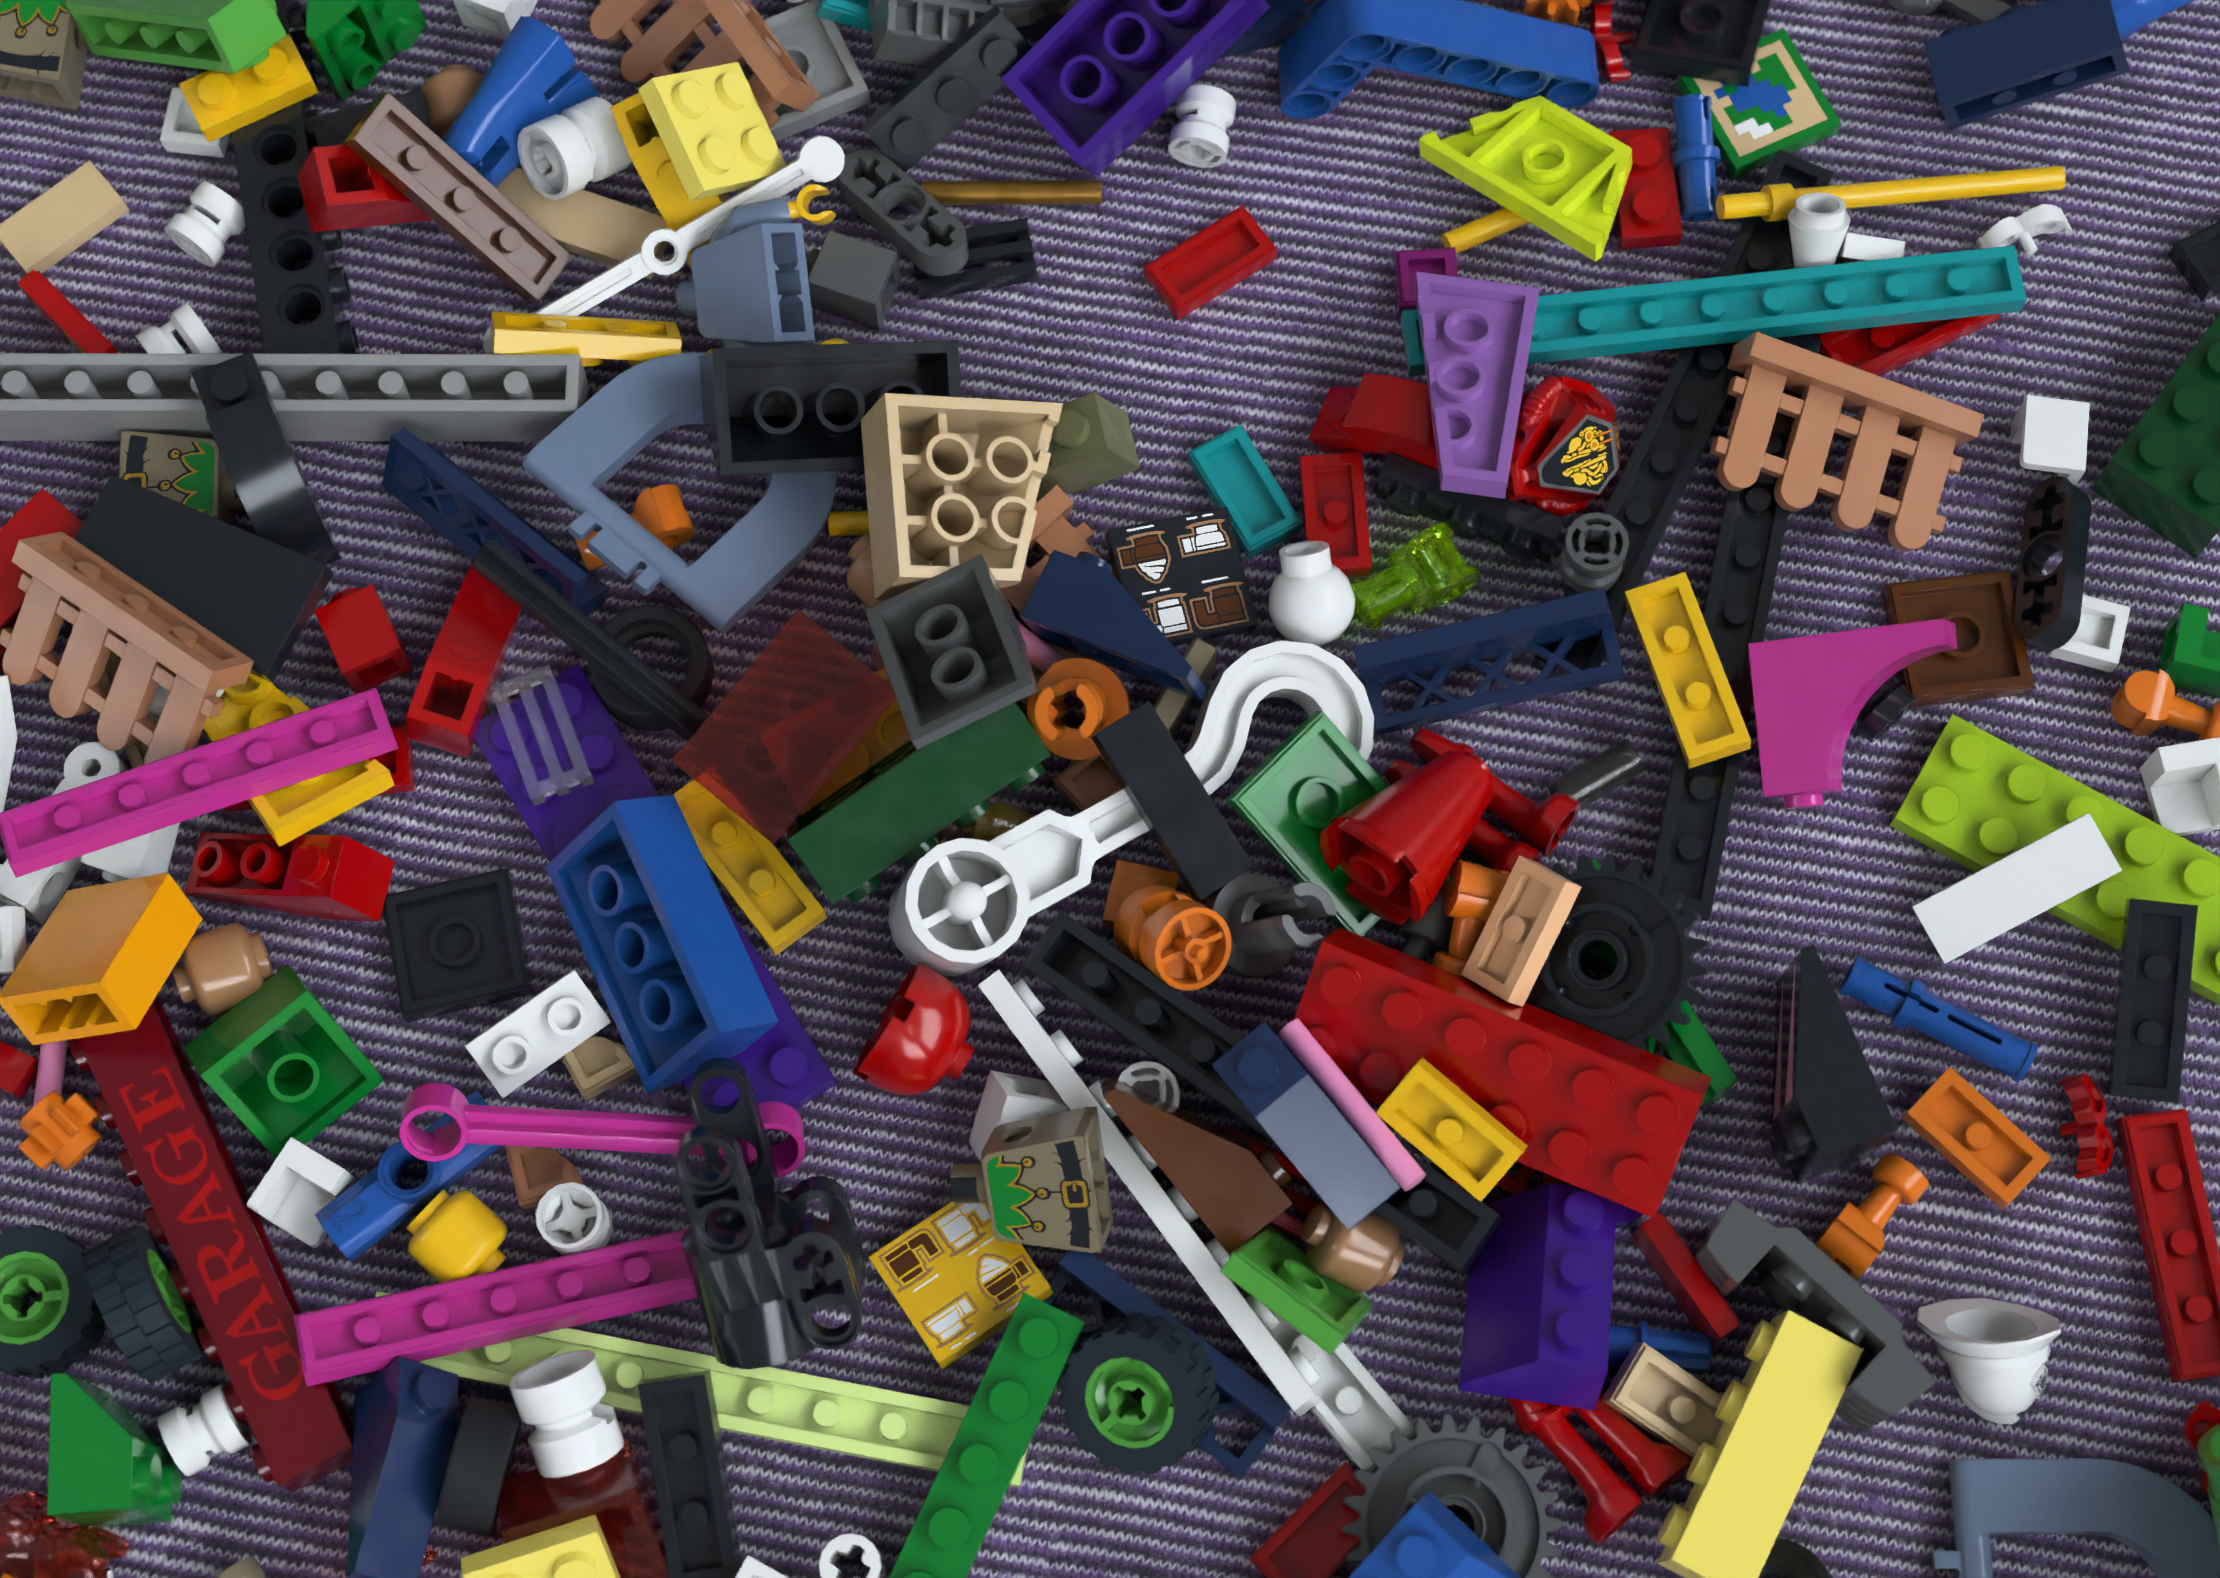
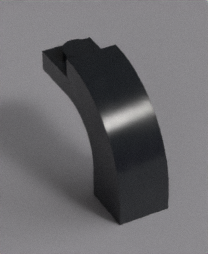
(263, 459)

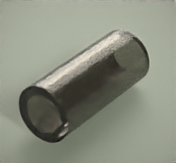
(1600, 774)

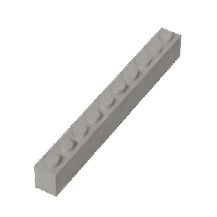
(313, 394)

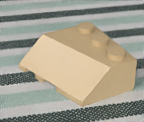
(952, 484)

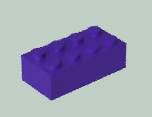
(1120, 66)

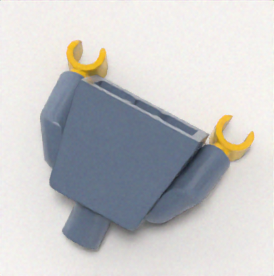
(754, 276)

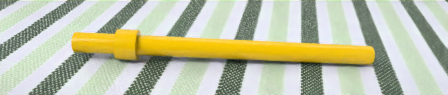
(1778, 200)

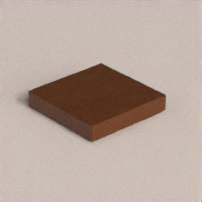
(1990, 652)

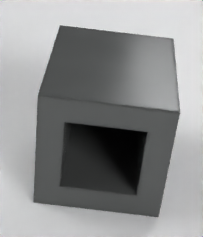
(853, 279)

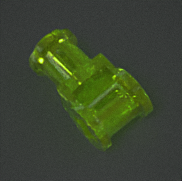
(1418, 575)

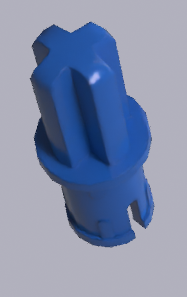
(1685, 1349)

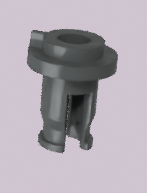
(1265, 921)

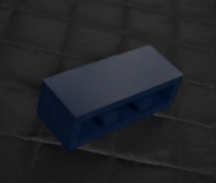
(2024, 57)

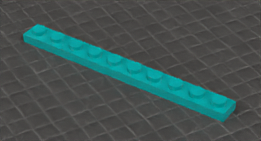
(1765, 302)

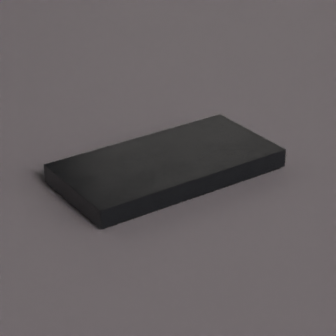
(209, 570)

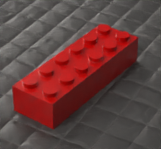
(1572, 1094)

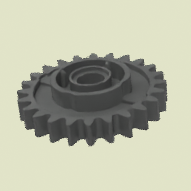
(1463, 1474)

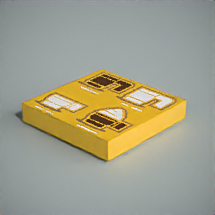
(957, 1279)

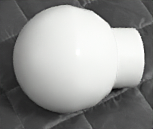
(1310, 596)

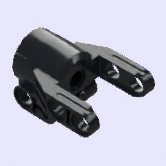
(754, 1242)

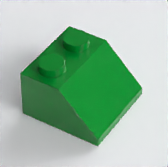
(283, 1062)
(105, 1461)

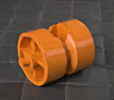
(1172, 936)

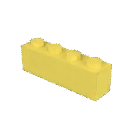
(1760, 1452)

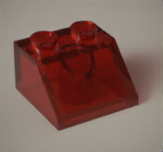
(611, 1491)

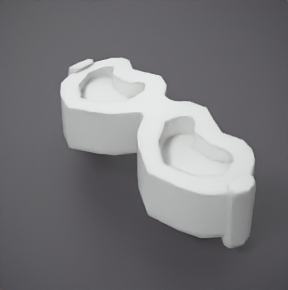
(2035, 221)

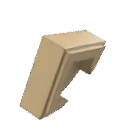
(598, 1065)

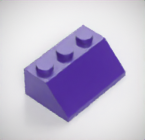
(1542, 1299)

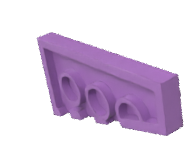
(1475, 370)

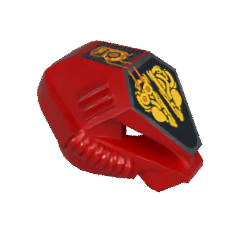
(1580, 456)

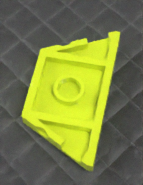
(1541, 168)

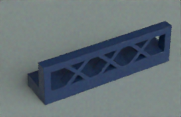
(471, 515)
(1483, 640)
(1233, 1383)

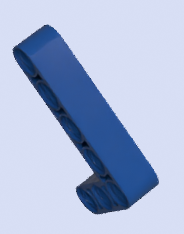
(1435, 41)

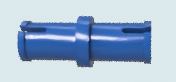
(1696, 157)

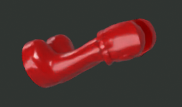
(1536, 822)
(1608, 1496)

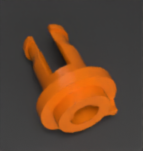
(1103, 700)

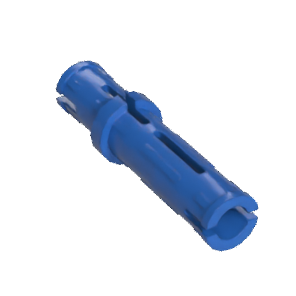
(1913, 1006)

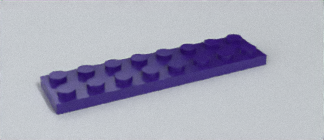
(784, 1059)

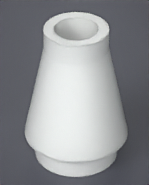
(1817, 229)

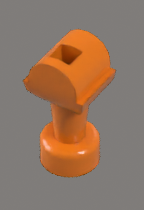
(659, 512)
(2150, 701)
(1469, 900)
(1856, 1232)

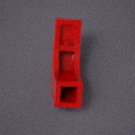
(1379, 419)

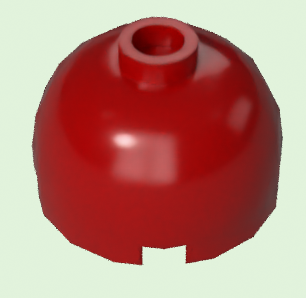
(918, 1036)

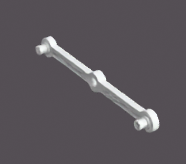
(818, 160)

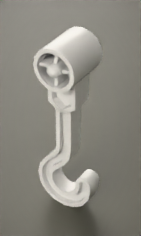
(975, 895)

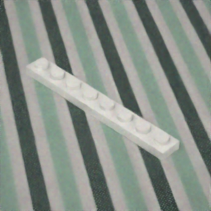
(1167, 1209)

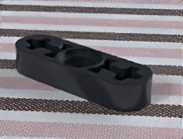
(2054, 521)

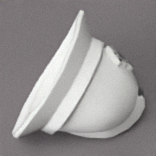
(1992, 1352)

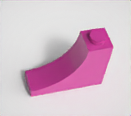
(1813, 692)

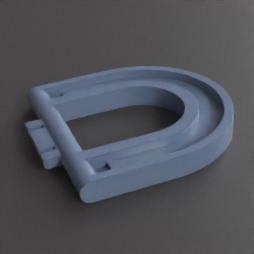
(613, 431)
(2076, 1499)

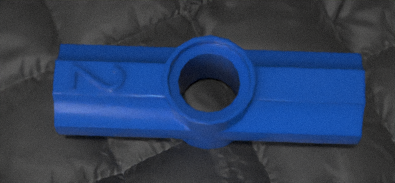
(379, 1203)

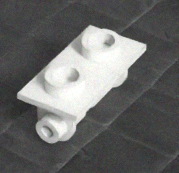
(537, 1033)

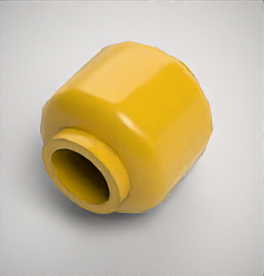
(457, 1237)

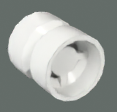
(572, 149)
(564, 1405)

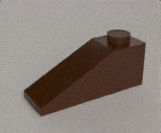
(1209, 1166)

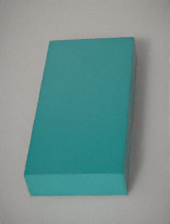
(1244, 484)

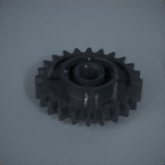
(1650, 948)

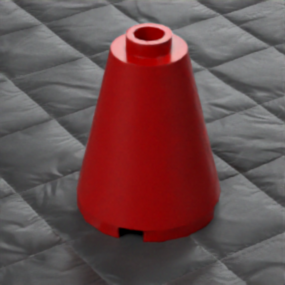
(1409, 835)

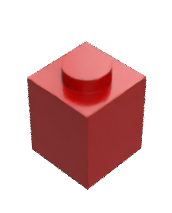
(363, 638)

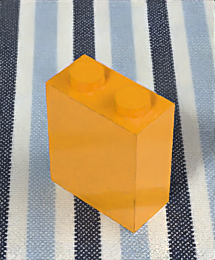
(100, 959)

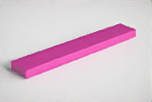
(195, 782)
(493, 1307)

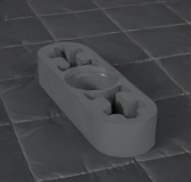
(905, 234)

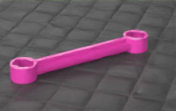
(573, 1129)

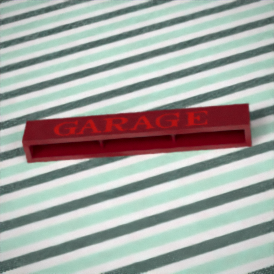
(218, 1247)

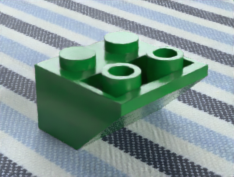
(360, 38)

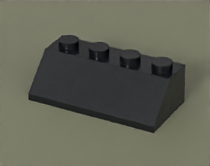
(806, 402)

